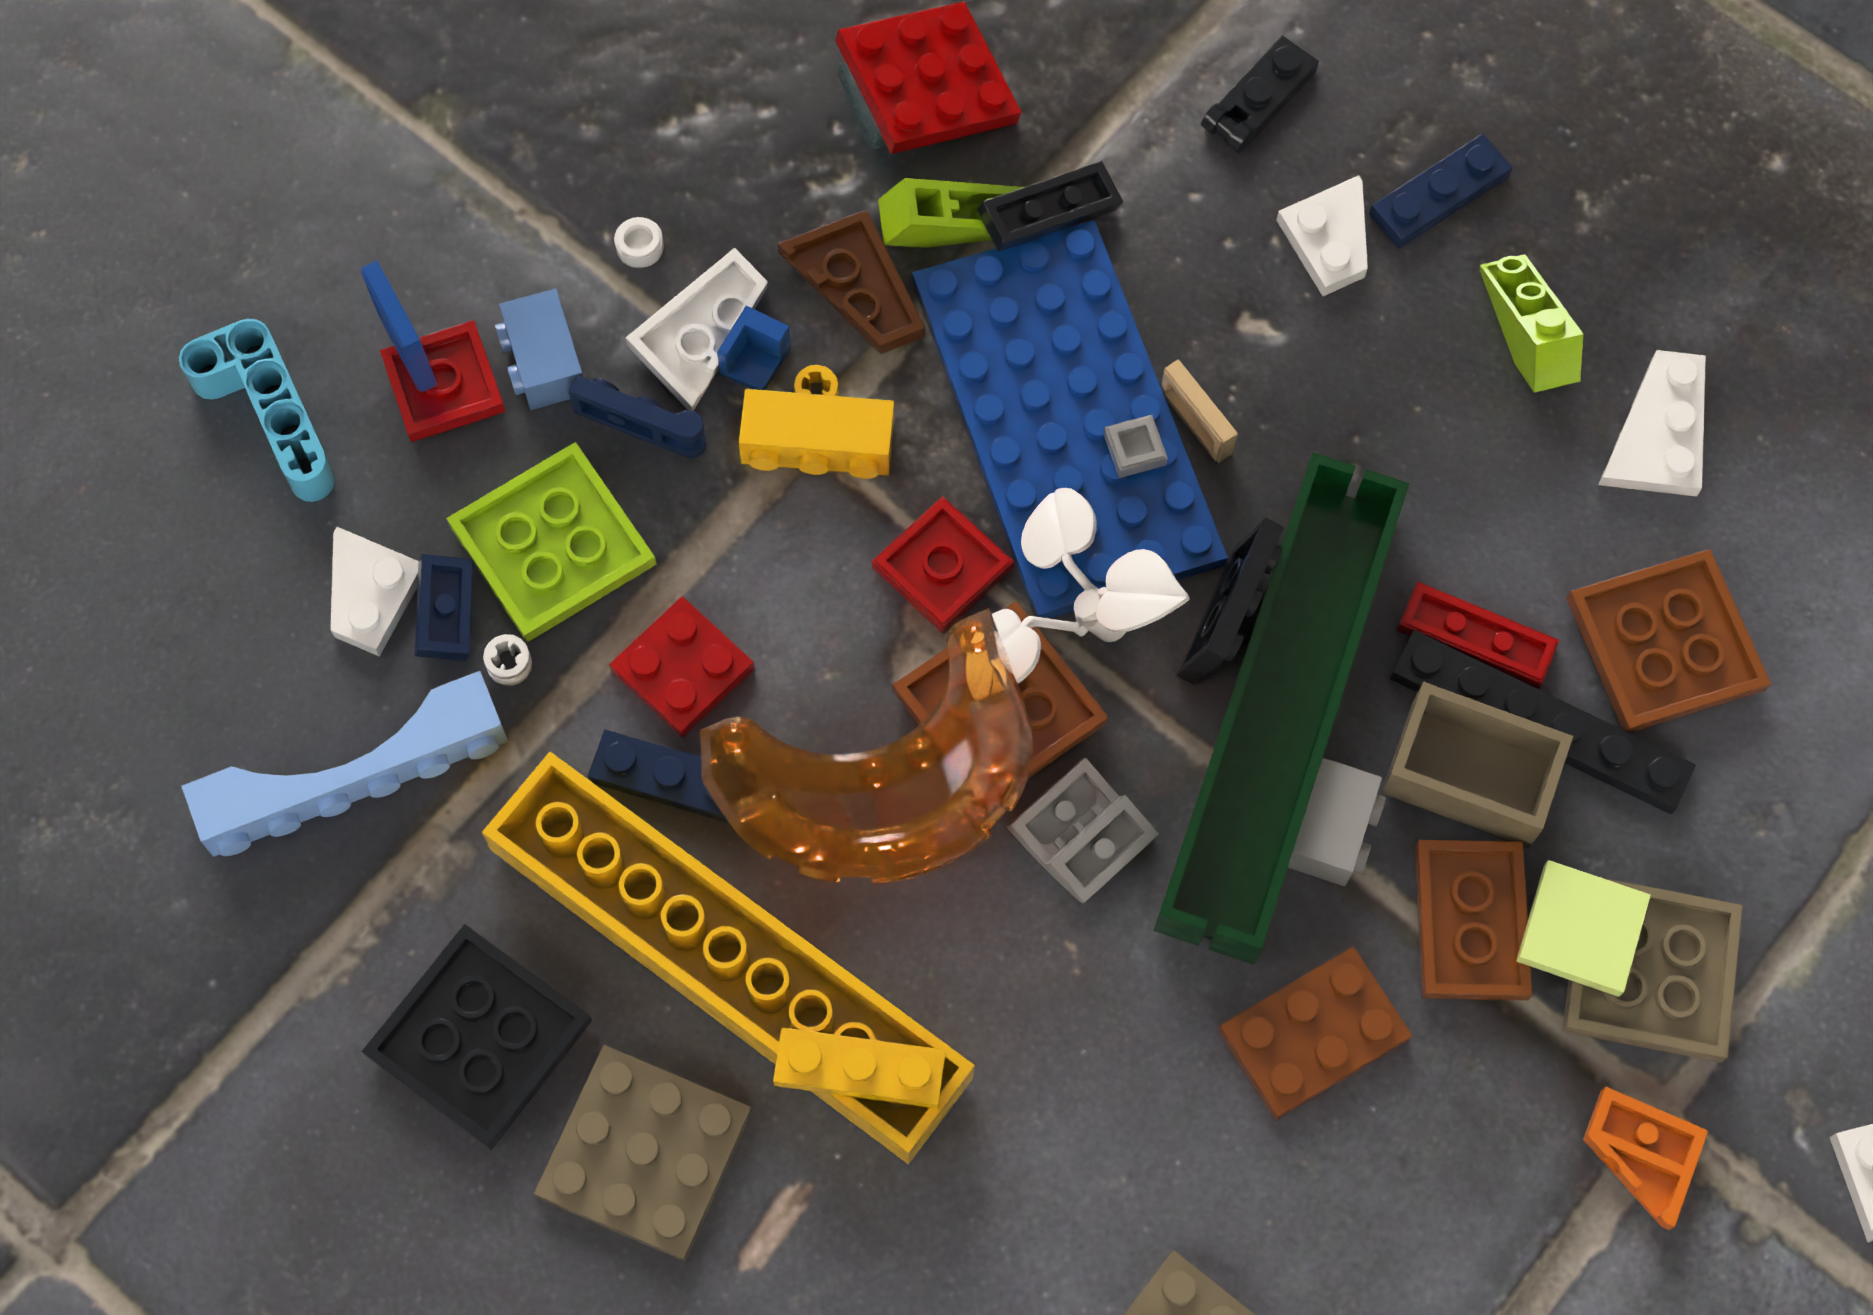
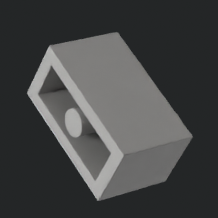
(1336, 822)

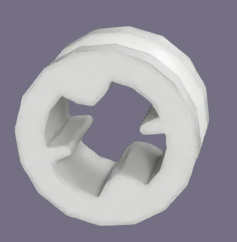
(492, 659)

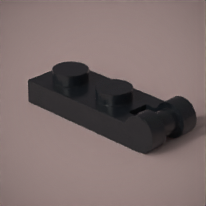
(1260, 93)

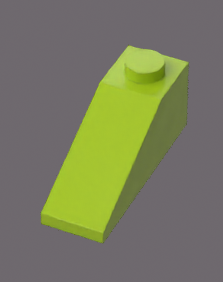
(935, 212)

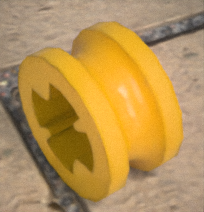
(815, 374)

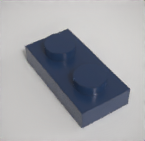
(443, 607)

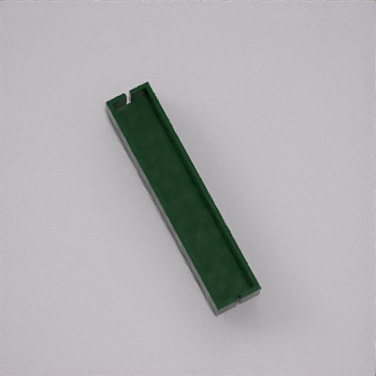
(1281, 711)

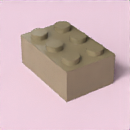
(1477, 764)

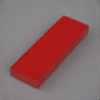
(1479, 634)

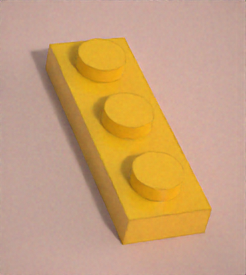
(859, 1067)

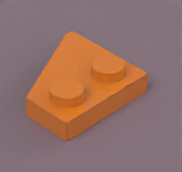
(1646, 1151)

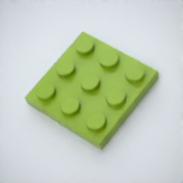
(551, 541)

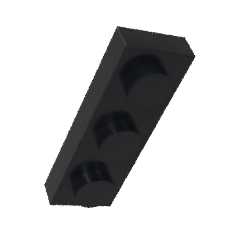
(1049, 206)

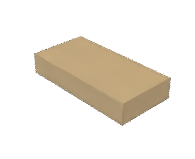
(1198, 411)

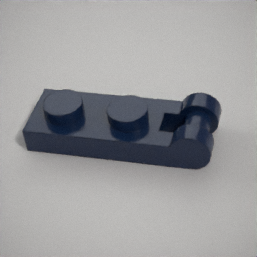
(639, 417)

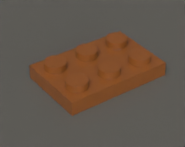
(1471, 919)
(1314, 1033)

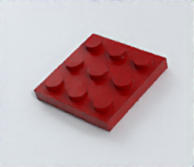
(928, 77)

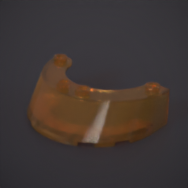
(889, 807)

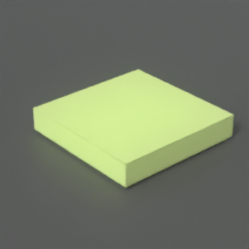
(1583, 928)

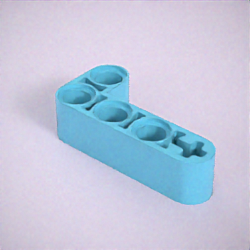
(275, 411)

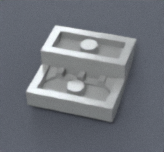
(1082, 830)

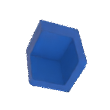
(754, 349)

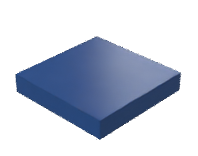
(398, 326)

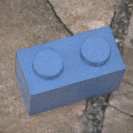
(541, 346)

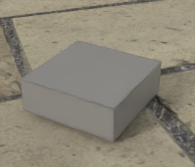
(1135, 446)

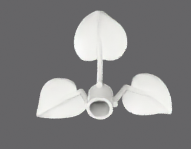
(1136, 590)

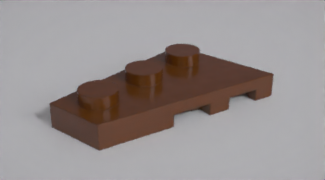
(857, 279)

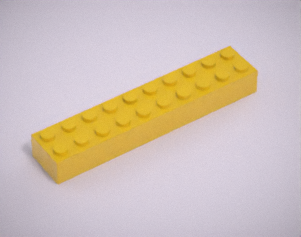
(706, 937)

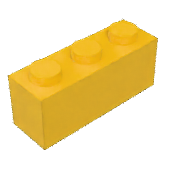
(816, 433)

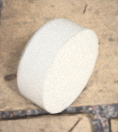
(639, 242)

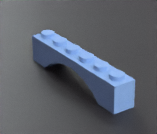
(245, 806)

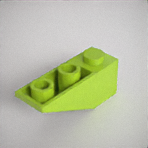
(1534, 323)

